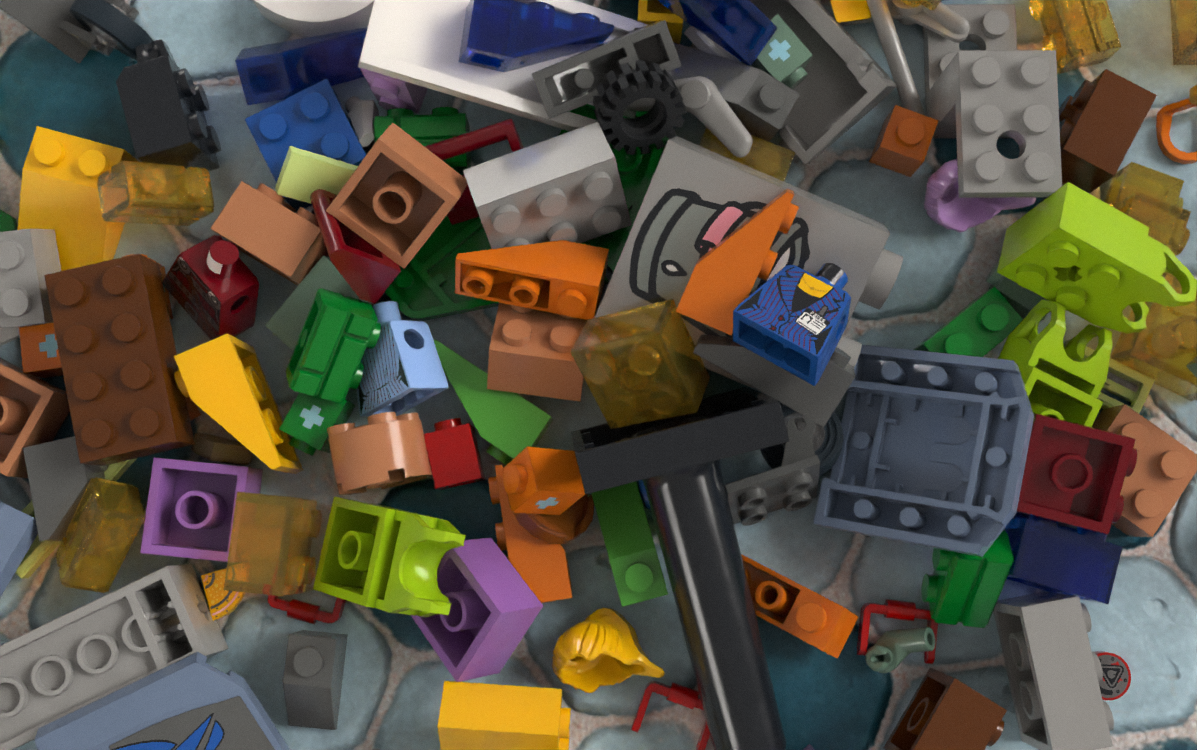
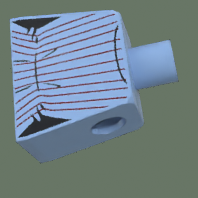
(400, 367)

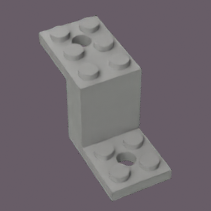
(994, 97)

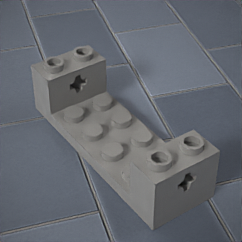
(102, 650)

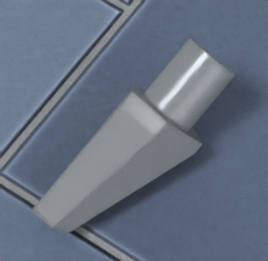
(362, 118)

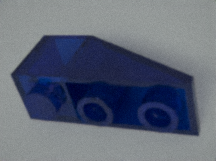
(518, 34)
(291, 66)

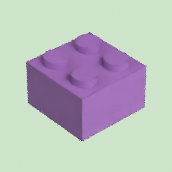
(194, 507)
(486, 614)

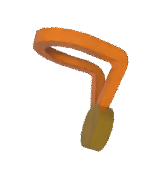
(1163, 126)

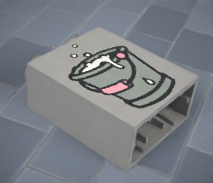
(706, 197)

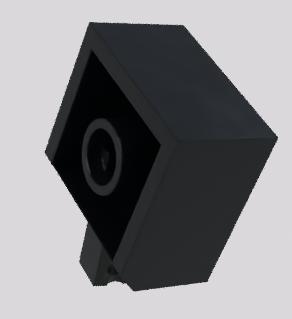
(166, 111)

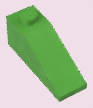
(499, 416)
(629, 544)

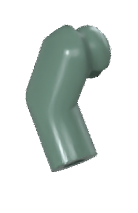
(897, 645)

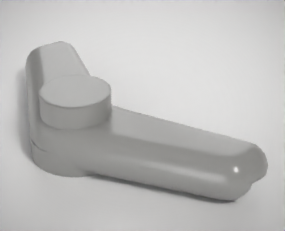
(941, 20)
(709, 106)

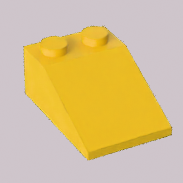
(63, 195)
(233, 390)

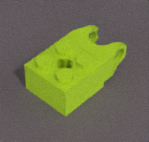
(1092, 260)
(1056, 377)
(385, 558)

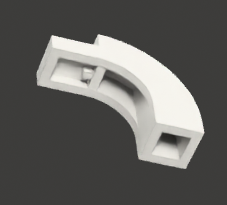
(316, 17)

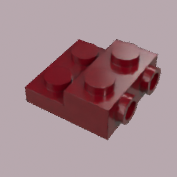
(1076, 473)

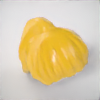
(600, 653)

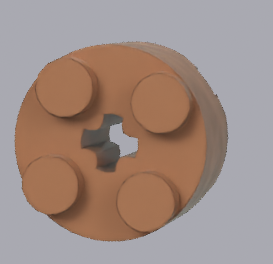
(378, 454)

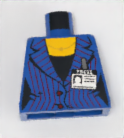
(795, 319)

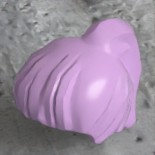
(958, 213)

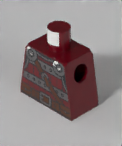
(214, 287)

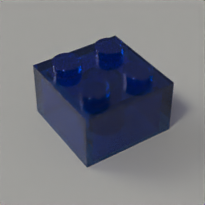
(1062, 558)

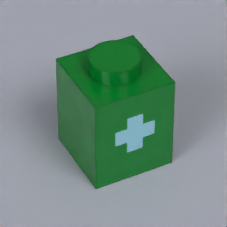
(309, 421)

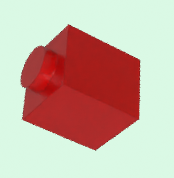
(454, 454)

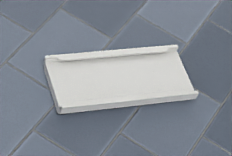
(422, 46)

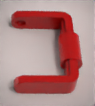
(895, 610)
(305, 611)
(677, 694)

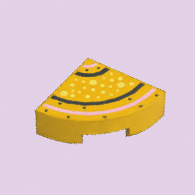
(219, 600)

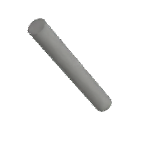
(895, 55)

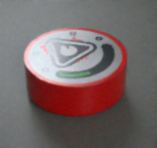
(1115, 675)

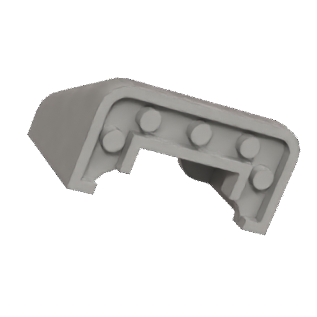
(840, 80)

